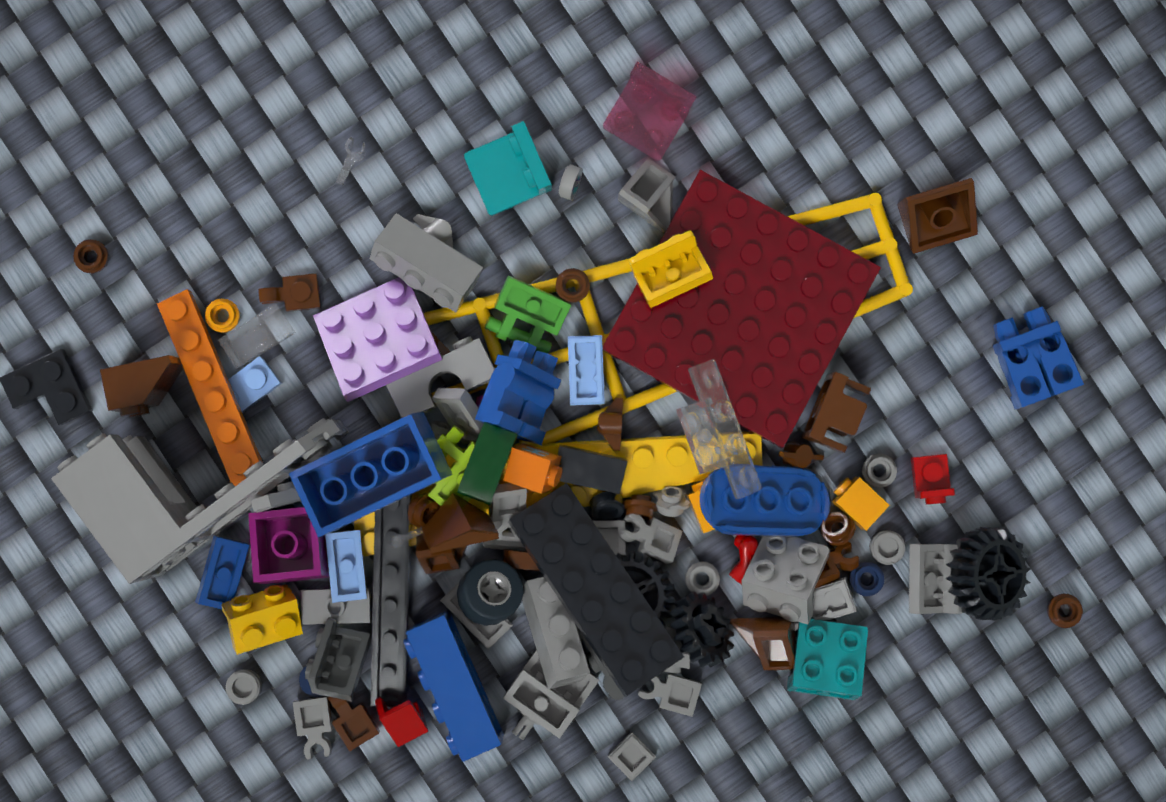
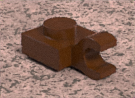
(298, 293)
(353, 723)

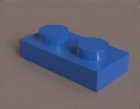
(222, 571)

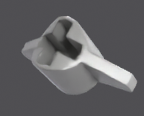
(436, 227)

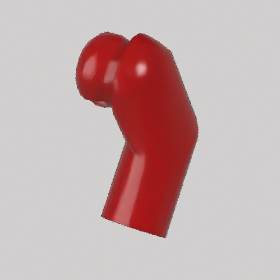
(747, 547)

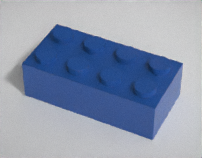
(370, 473)
(455, 686)

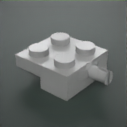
(549, 708)

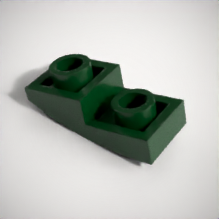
(487, 463)

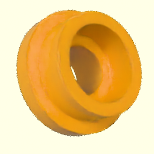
(214, 308)

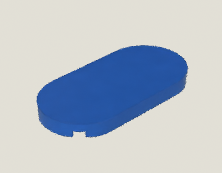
(787, 505)

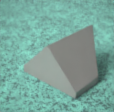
(650, 194)

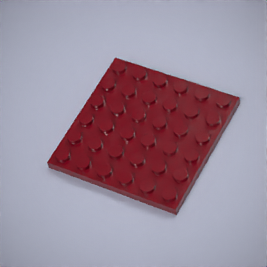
(765, 316)

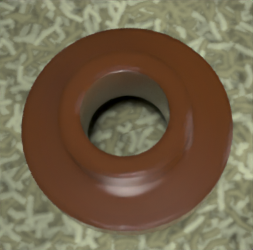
(82, 251)
(577, 275)
(641, 506)
(422, 510)
(834, 522)
(1075, 610)

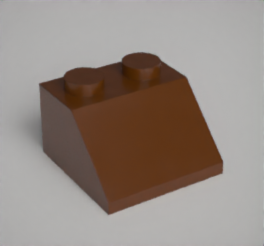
(139, 384)

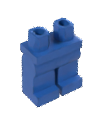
(1035, 361)
(520, 392)

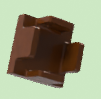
(835, 411)

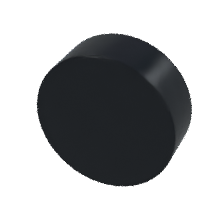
(606, 506)

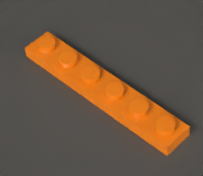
(210, 384)

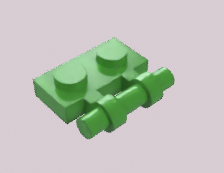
(529, 305)

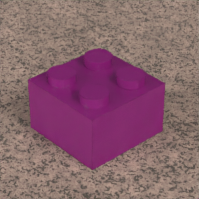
(286, 547)

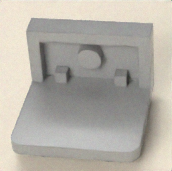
(784, 577)

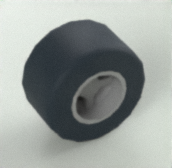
(501, 586)

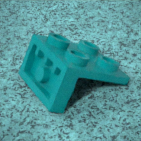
(508, 170)
(829, 659)

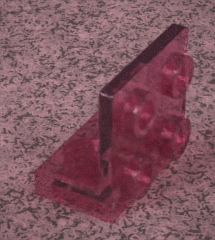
(649, 112)

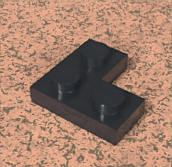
(52, 378)

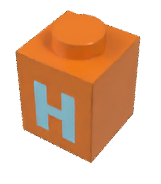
(533, 468)

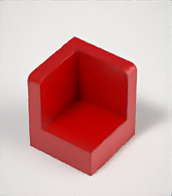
(403, 721)

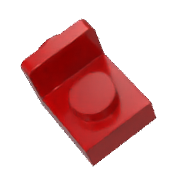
(931, 478)

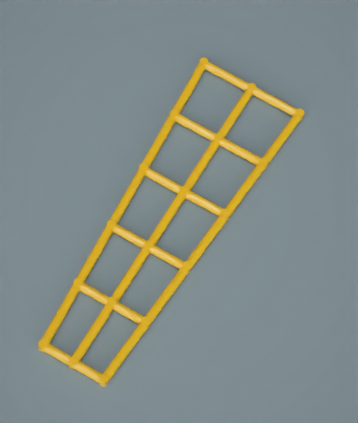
(481, 307)

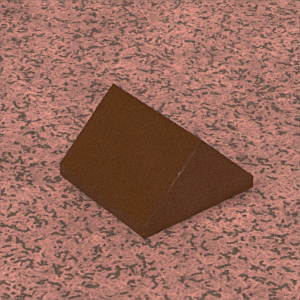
(939, 215)

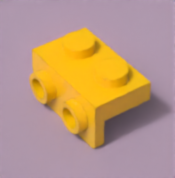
(670, 268)
(262, 618)

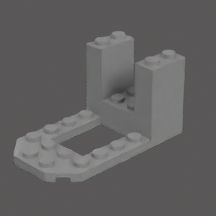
(146, 514)

